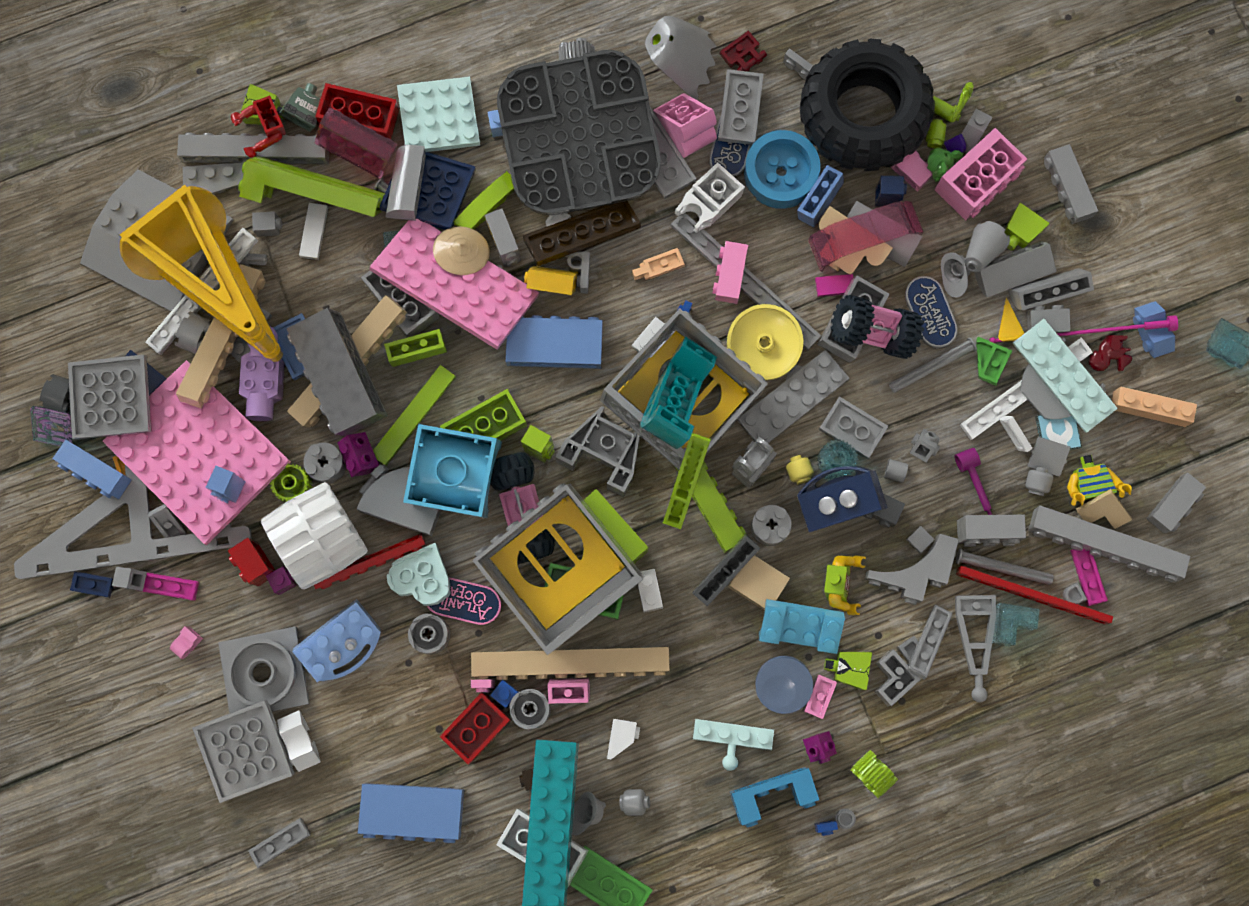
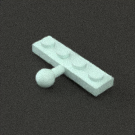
(734, 736)

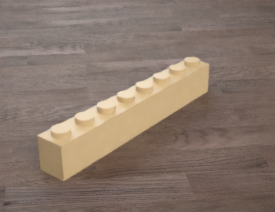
(367, 339)
(213, 352)

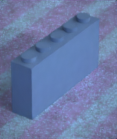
(555, 342)
(411, 812)

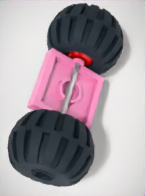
(511, 472)

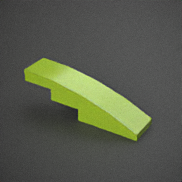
(486, 202)

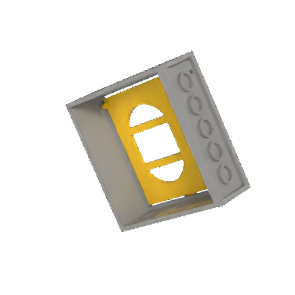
(729, 372)
(563, 595)

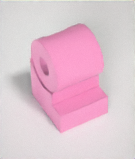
(185, 642)

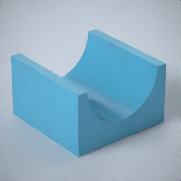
(451, 470)

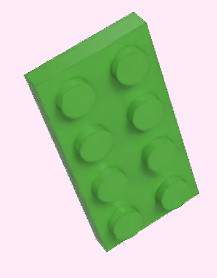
(608, 883)

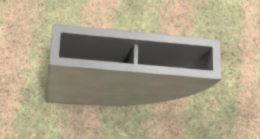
(385, 502)

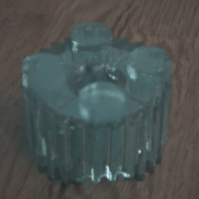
(842, 451)

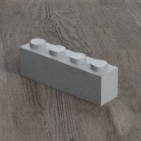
(1070, 184)

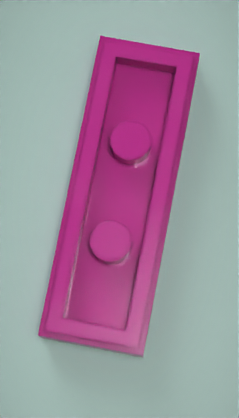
(1089, 577)
(170, 586)

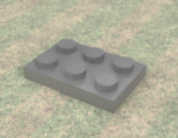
(853, 426)

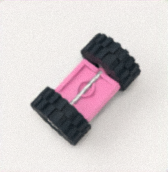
(861, 322)

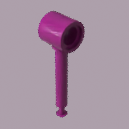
(968, 461)

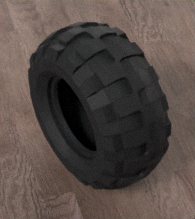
(874, 66)

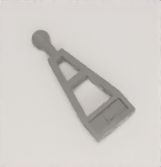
(976, 606)

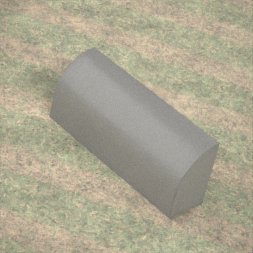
(406, 182)
(902, 247)
(1016, 269)
(1051, 289)

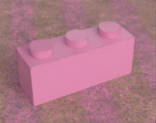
(730, 272)

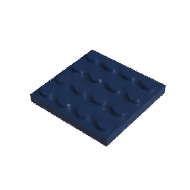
(441, 190)

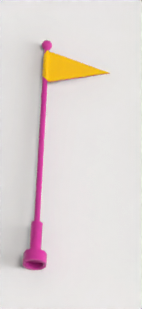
(1011, 329)

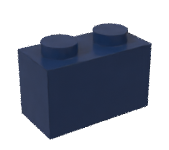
(889, 190)

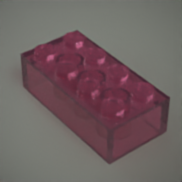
(355, 143)

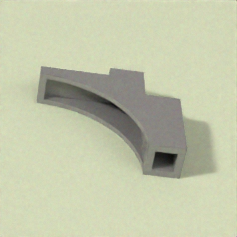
(932, 568)

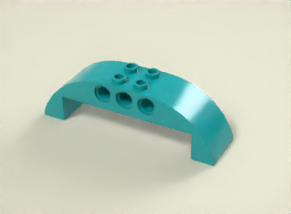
(676, 394)

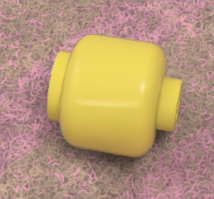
(799, 469)

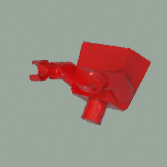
(269, 119)

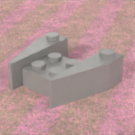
(607, 445)

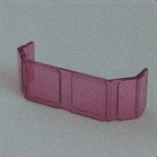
(864, 232)

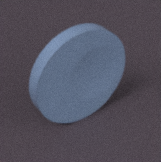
(784, 684)

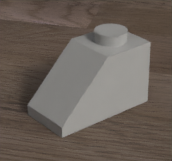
(975, 129)

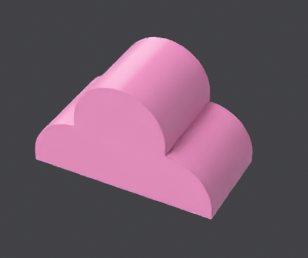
(687, 123)

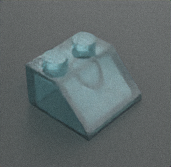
(1229, 344)

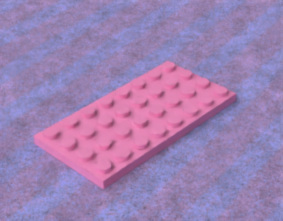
(480, 303)

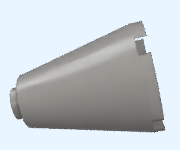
(985, 245)

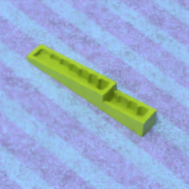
(686, 480)

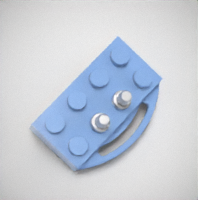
(338, 643)

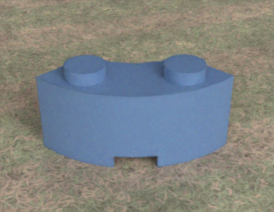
(1155, 341)

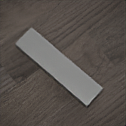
(929, 642)

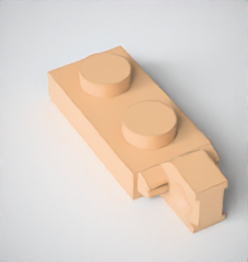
(659, 265)

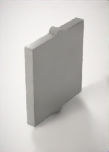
(1049, 456)

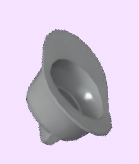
(954, 274)
(587, 812)

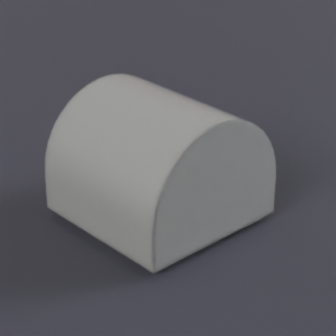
(896, 470)

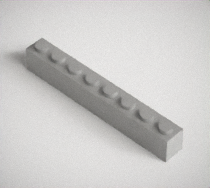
(230, 149)
(1109, 544)

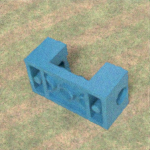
(800, 784)

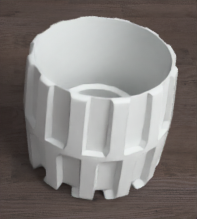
(313, 536)

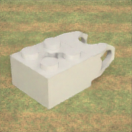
(711, 196)

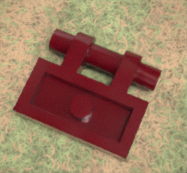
(739, 49)

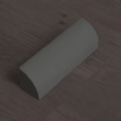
(726, 570)

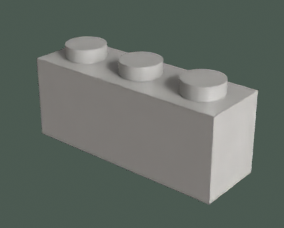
(1176, 503)

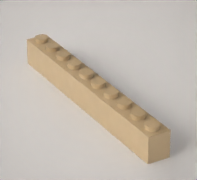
(570, 662)

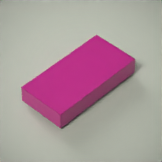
(832, 285)

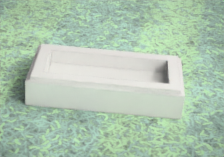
(1015, 433)

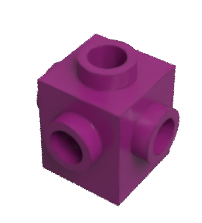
(820, 747)

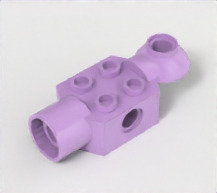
(261, 383)

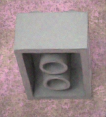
(991, 530)

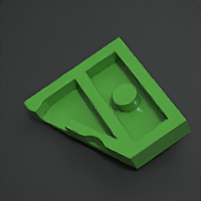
(991, 360)

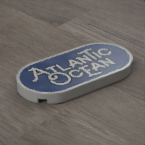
(729, 155)
(928, 299)

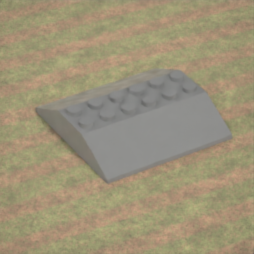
(125, 207)

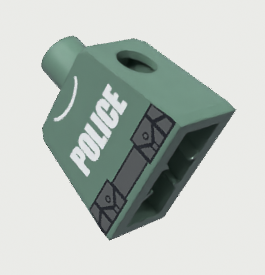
(302, 107)

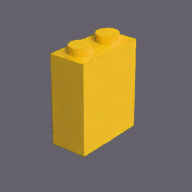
(551, 280)

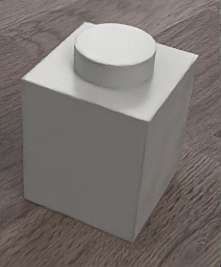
(266, 223)
(129, 578)

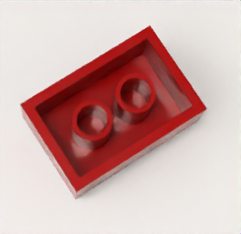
(475, 728)

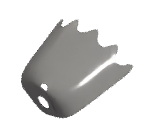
(686, 56)

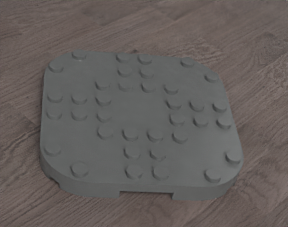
(578, 132)

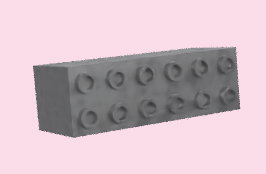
(336, 372)

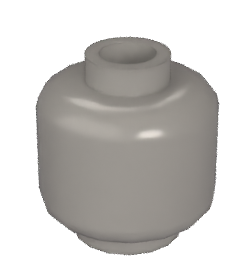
(1039, 481)
(634, 802)

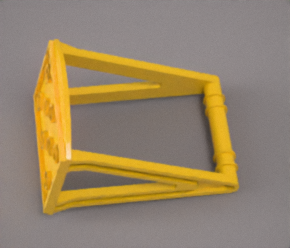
(177, 231)

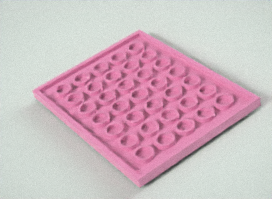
(187, 446)

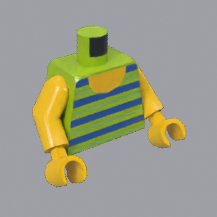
(1093, 481)

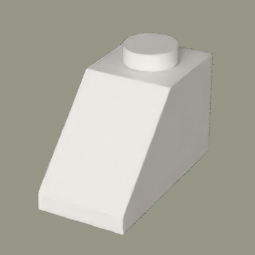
(622, 736)

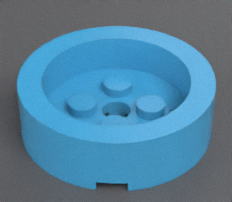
(791, 153)

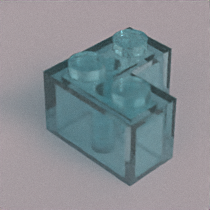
(1010, 618)

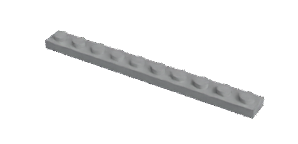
(750, 285)

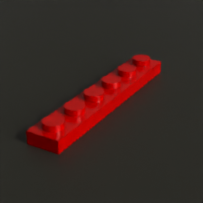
(377, 558)

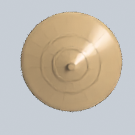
(461, 250)

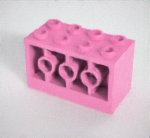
(981, 175)

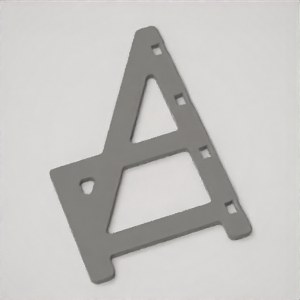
(141, 548)

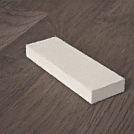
(313, 231)

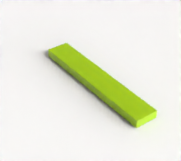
(413, 415)

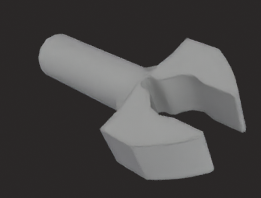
(376, 474)

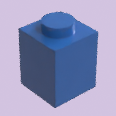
(504, 693)

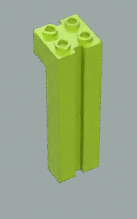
(264, 175)

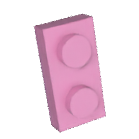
(483, 685)
(820, 697)

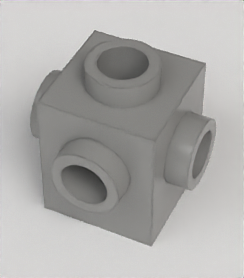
(925, 445)

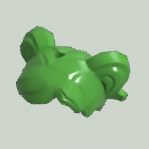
(941, 161)

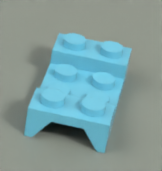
(802, 625)

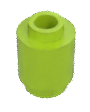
(936, 134)

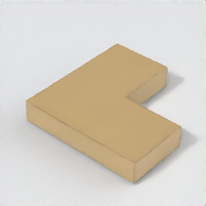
(1105, 505)

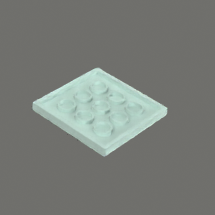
(439, 114)

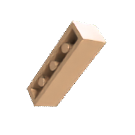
(1154, 406)

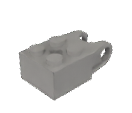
(754, 462)

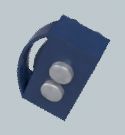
(841, 497)

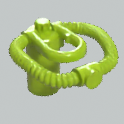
(950, 112)

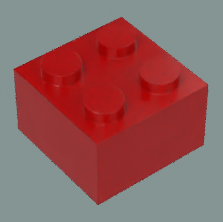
(251, 562)

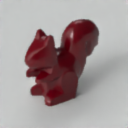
(1111, 349)

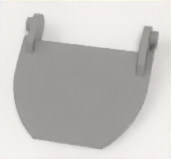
(1041, 396)

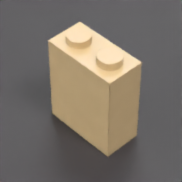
(759, 582)

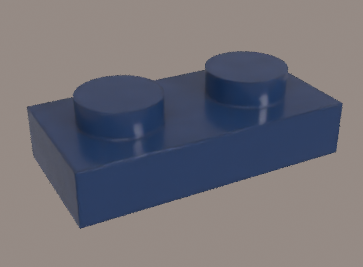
(92, 584)

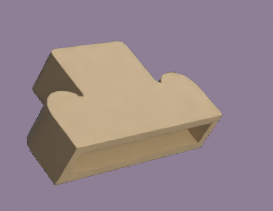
(875, 254)

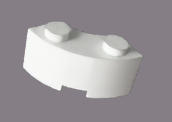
(297, 740)

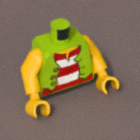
(838, 582)

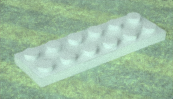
(1065, 375)

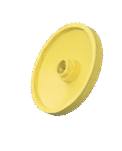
(766, 340)

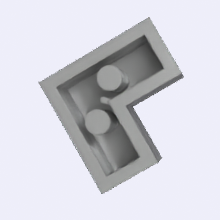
(898, 680)

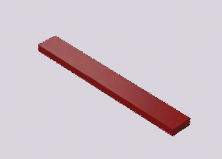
(1034, 595)

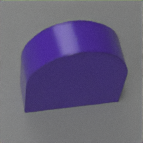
(956, 143)

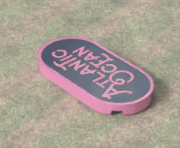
(469, 603)

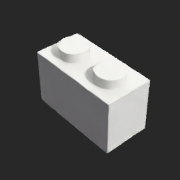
(650, 592)

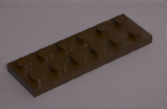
(581, 232)

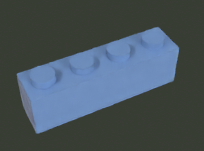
(92, 469)

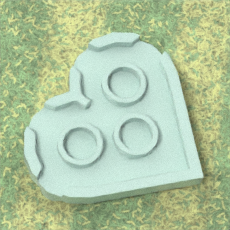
(421, 575)

